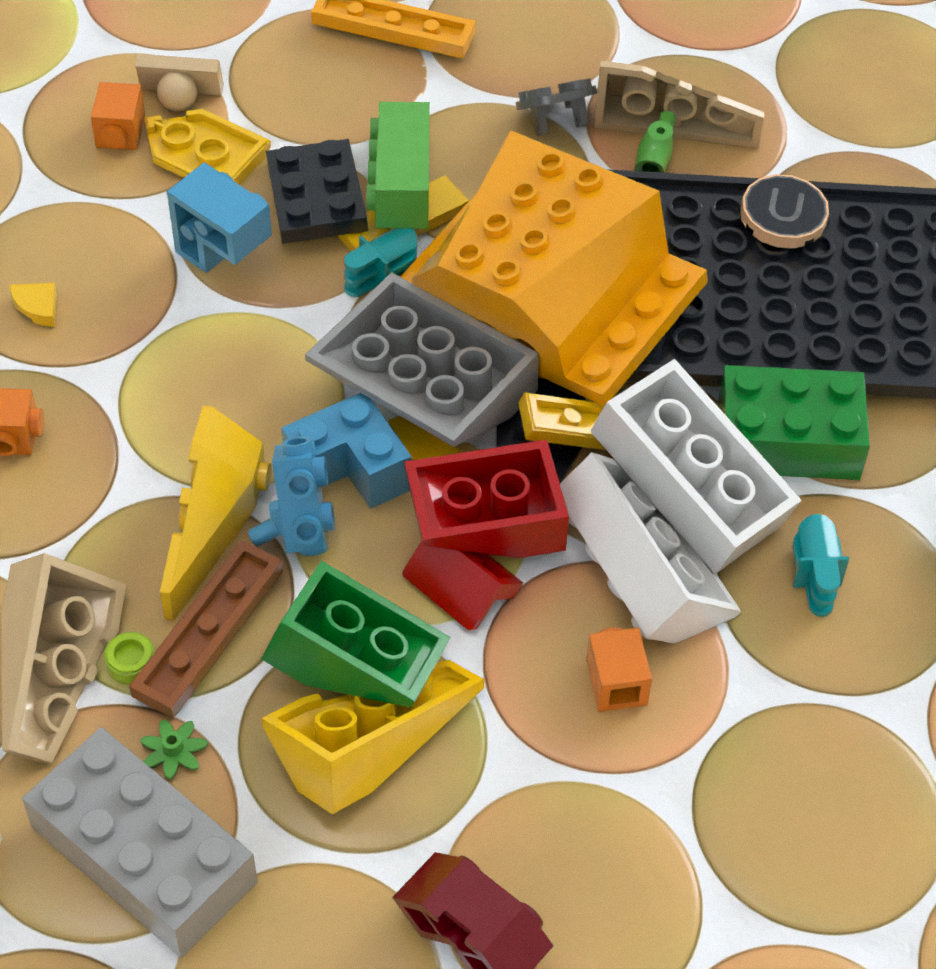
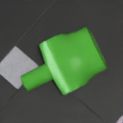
(656, 145)

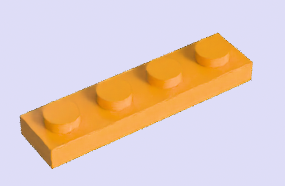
(397, 24)

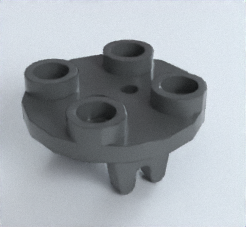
(572, 94)

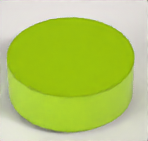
(127, 656)

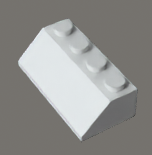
(643, 554)

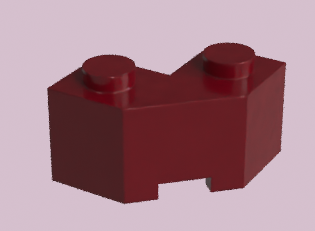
(465, 908)

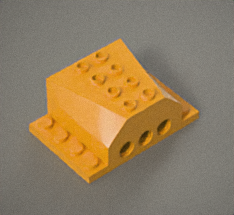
(563, 265)

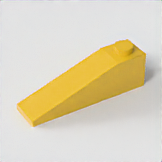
(223, 494)
(354, 743)

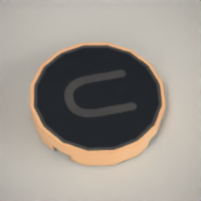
(784, 210)

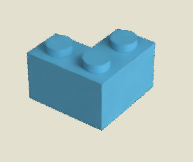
(216, 218)
(357, 445)

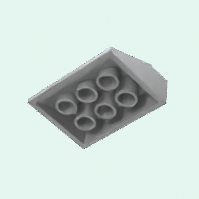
(428, 361)

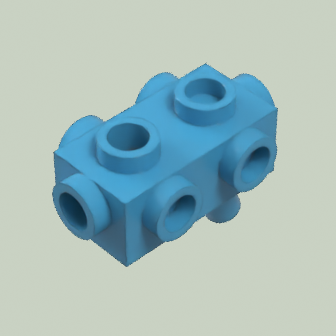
(300, 509)

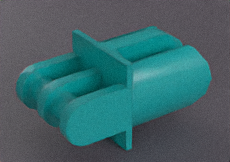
(377, 259)
(818, 562)

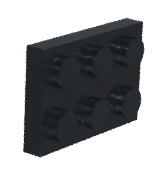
(316, 191)

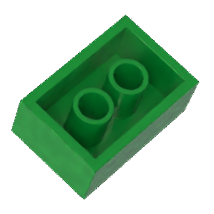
(800, 418)

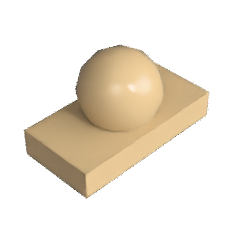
(179, 78)

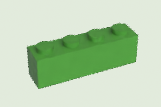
(399, 165)

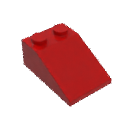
(490, 501)

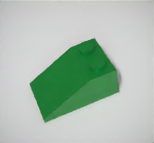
(354, 641)

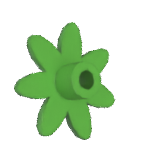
(173, 748)

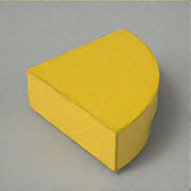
(36, 301)

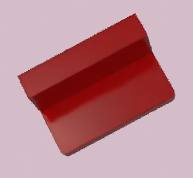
(461, 582)

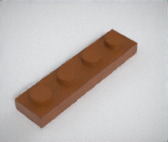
(206, 629)

